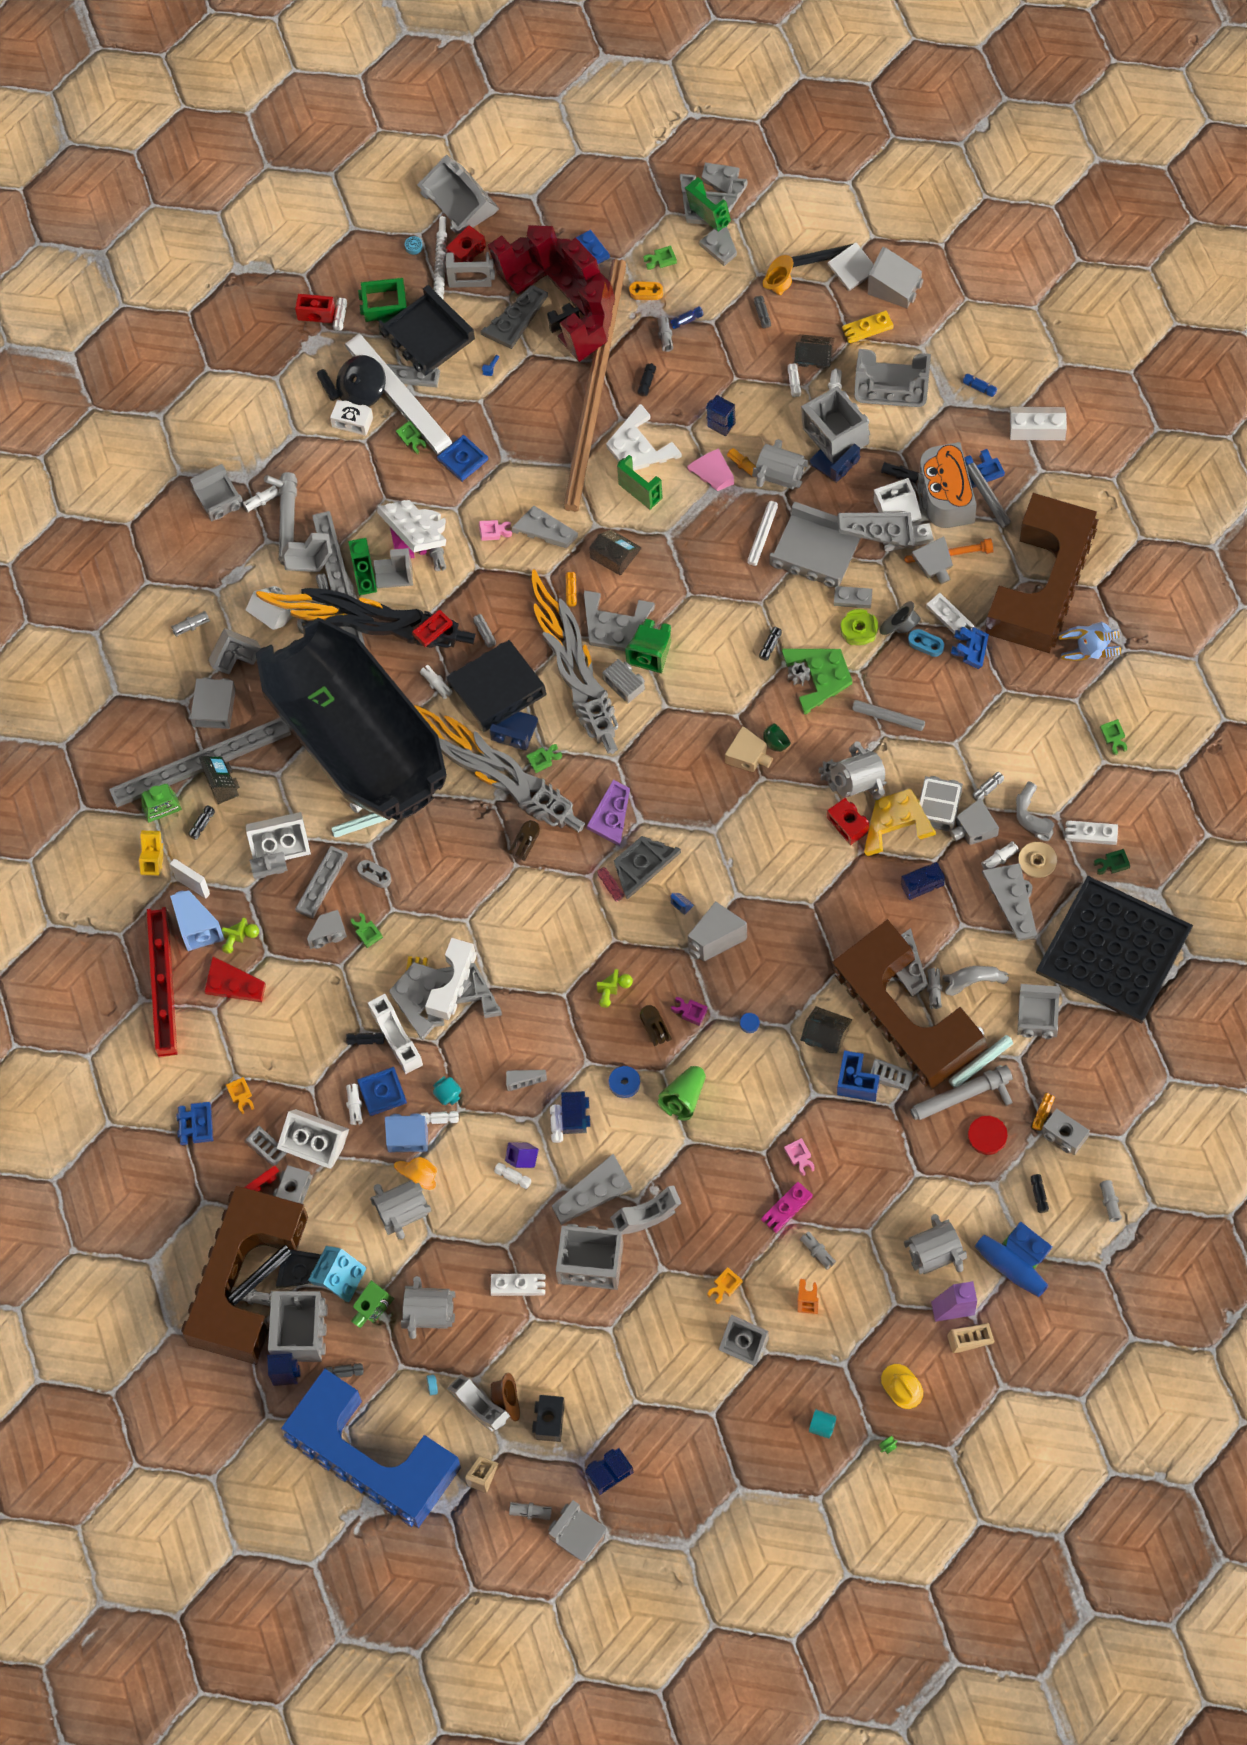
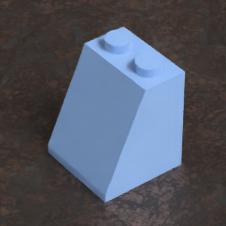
(195, 921)

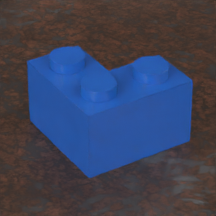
(855, 1083)

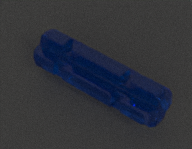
(686, 317)

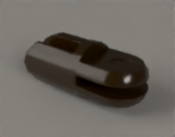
(527, 836)
(654, 1025)

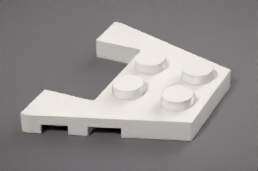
(631, 442)

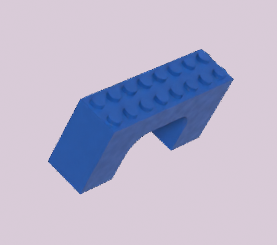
(405, 1489)

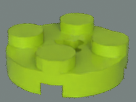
(855, 636)

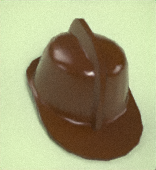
(505, 1396)

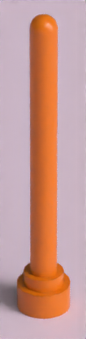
(984, 546)

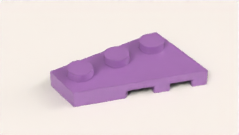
(610, 814)

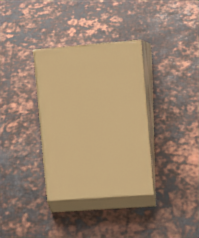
(481, 1474)

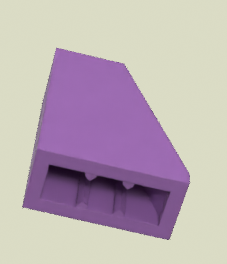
(955, 1302)

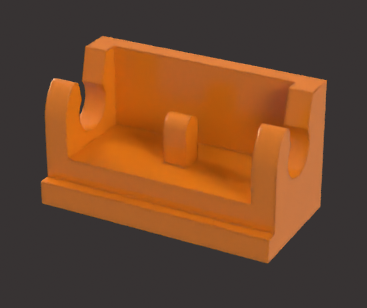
(807, 1299)

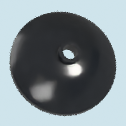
(369, 381)

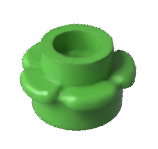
(888, 1445)

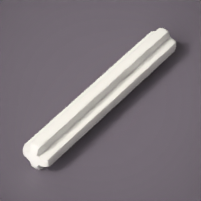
(762, 533)

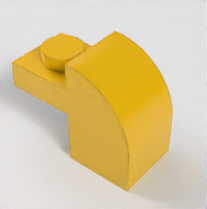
(151, 854)

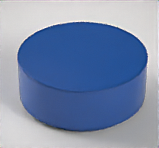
(749, 1022)

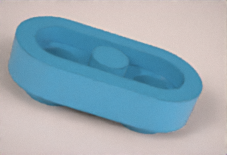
(927, 642)

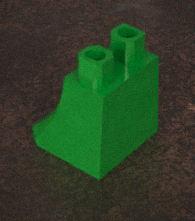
(649, 646)

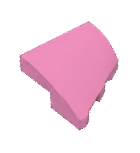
(713, 470)

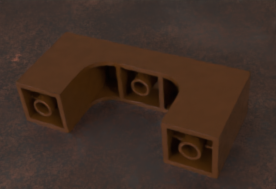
(1038, 617)
(930, 1051)
(249, 1222)

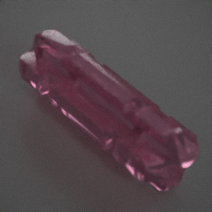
(610, 884)

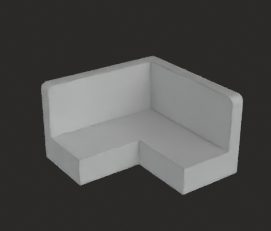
(308, 555)
(394, 571)
(230, 648)

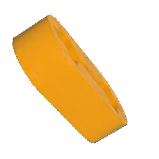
(646, 290)

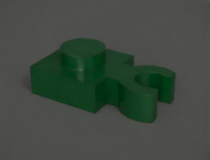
(1115, 861)

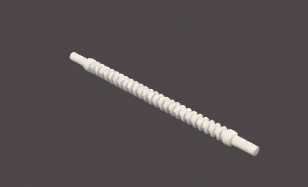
(440, 258)

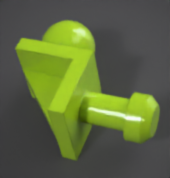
(237, 933)
(610, 986)

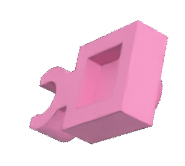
(491, 530)
(798, 1154)

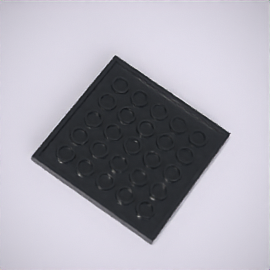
(1114, 949)

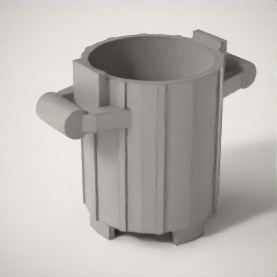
(779, 466)
(858, 773)
(400, 1206)
(936, 1247)
(426, 1308)

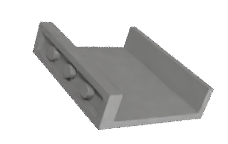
(814, 546)

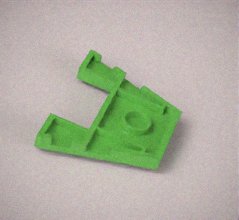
(826, 670)

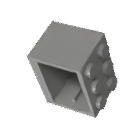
(835, 423)
(589, 1257)
(298, 1324)

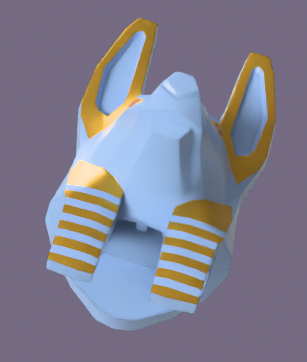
(1091, 642)

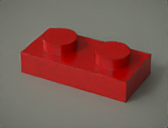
(432, 628)
(268, 1176)

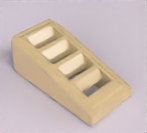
(961, 1346)

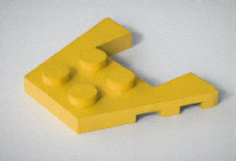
(895, 813)

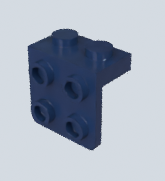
(838, 469)
(515, 730)

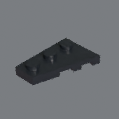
(297, 1269)

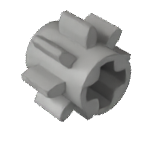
(798, 673)
(825, 772)

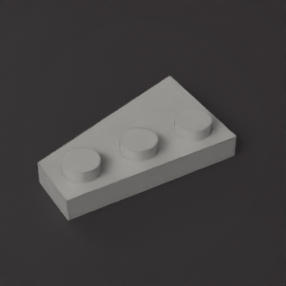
(542, 525)
(912, 975)

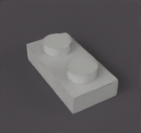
(853, 597)

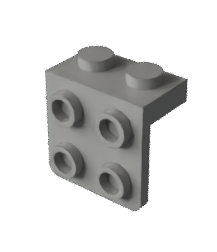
(576, 1531)

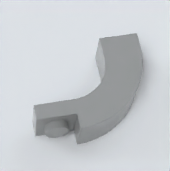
(647, 1214)
(477, 1404)

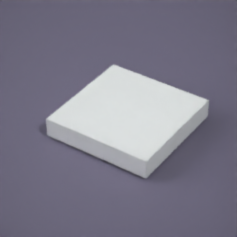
(851, 266)
(189, 878)

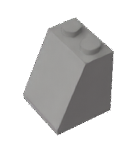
(894, 279)
(716, 933)

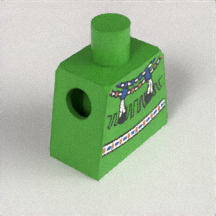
(159, 802)
(371, 1297)

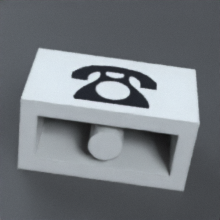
(351, 417)

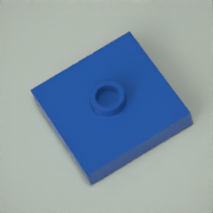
(462, 458)
(382, 1091)

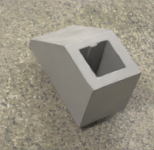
(326, 930)

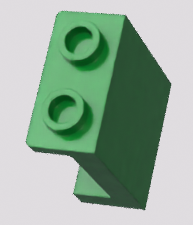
(714, 215)
(647, 493)

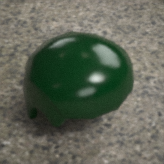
(776, 738)

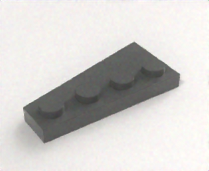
(515, 319)

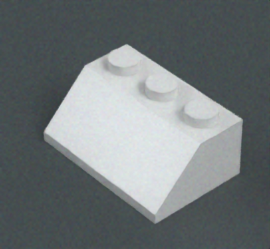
(1038, 423)
(278, 835)
(312, 1138)

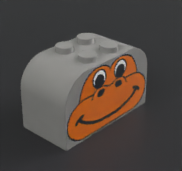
(946, 486)

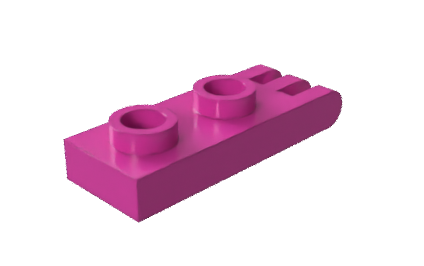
(787, 1206)

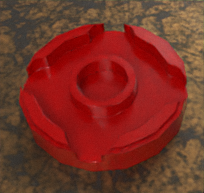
(987, 1135)

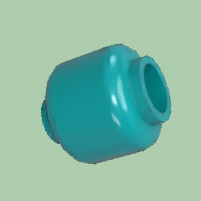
(447, 1091)

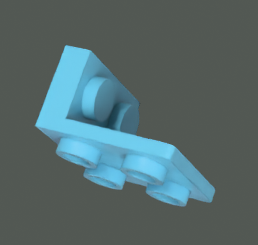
(337, 1272)

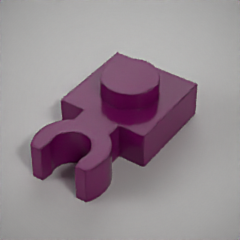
(692, 1012)

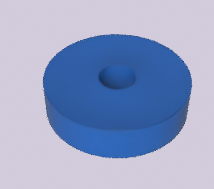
(624, 1090)

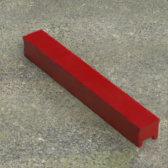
(162, 982)

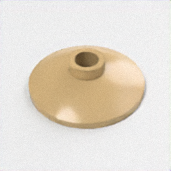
(1037, 852)

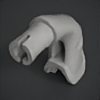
(1040, 827)
(973, 974)

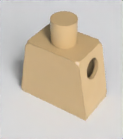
(747, 751)

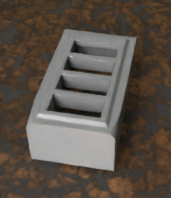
(879, 1064)
(522, 1078)
(255, 1146)

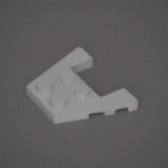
(735, 190)
(613, 629)
(414, 990)
(476, 991)

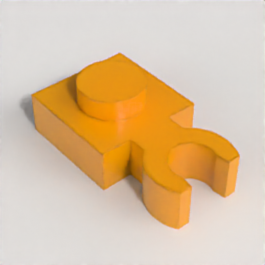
(239, 1093)
(725, 1283)

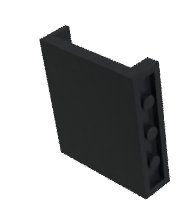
(427, 332)
(497, 685)

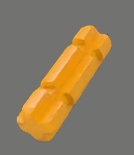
(571, 589)
(1043, 1112)

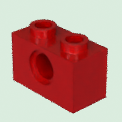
(469, 239)
(315, 308)
(850, 831)

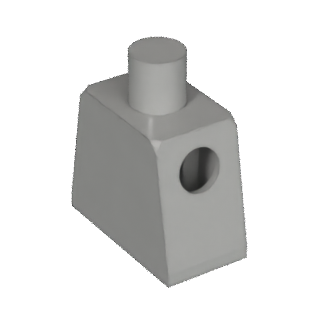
(934, 559)
(975, 824)

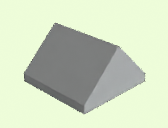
(744, 1340)

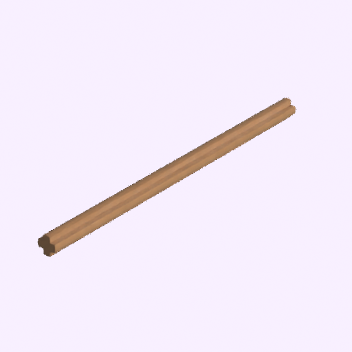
(592, 399)

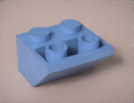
(406, 1133)

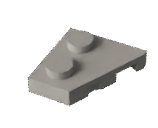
(719, 176)
(719, 245)

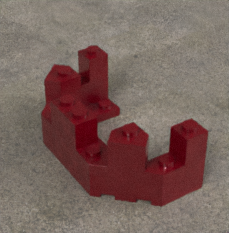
(571, 271)

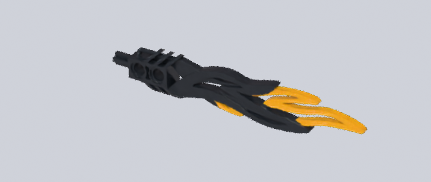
(360, 614)

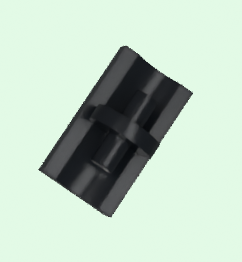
(555, 319)

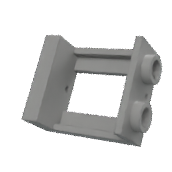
(459, 267)

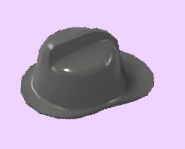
(901, 621)

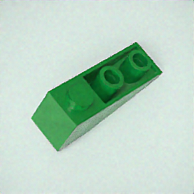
(362, 566)

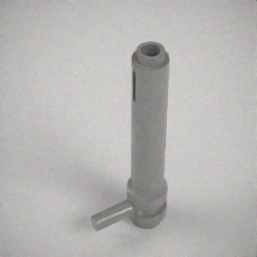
(287, 492)
(988, 1081)

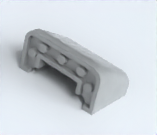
(457, 194)
(892, 382)

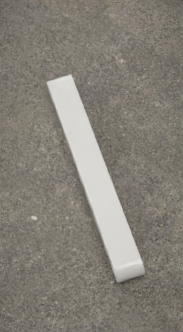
(403, 399)

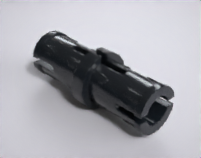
(899, 472)

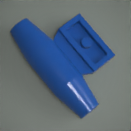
(1018, 1257)

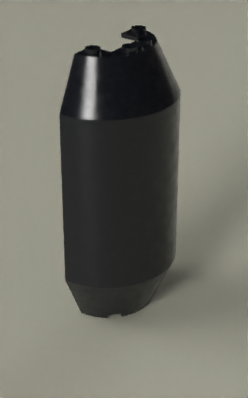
(365, 739)

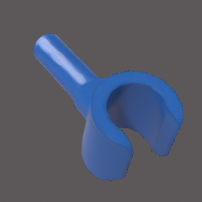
(488, 369)

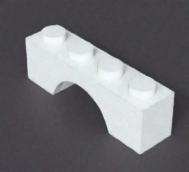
(443, 1000)
(394, 1034)

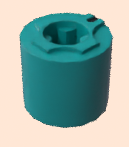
(822, 1424)

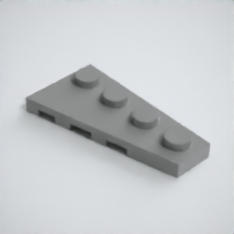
(880, 527)
(1012, 897)
(594, 1190)

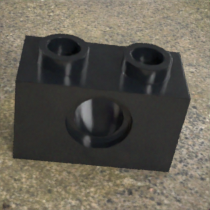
(549, 1406)

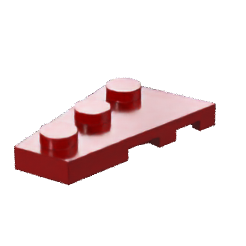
(232, 982)

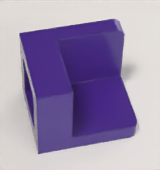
(521, 1155)

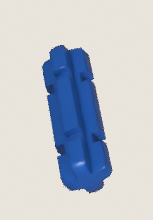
(979, 385)

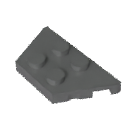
(642, 862)

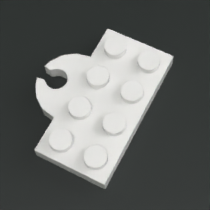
(415, 527)

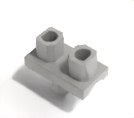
(268, 865)

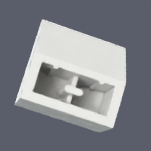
(897, 498)
(269, 614)

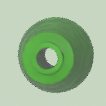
(683, 1093)

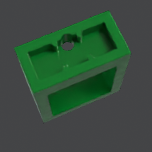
(378, 286)

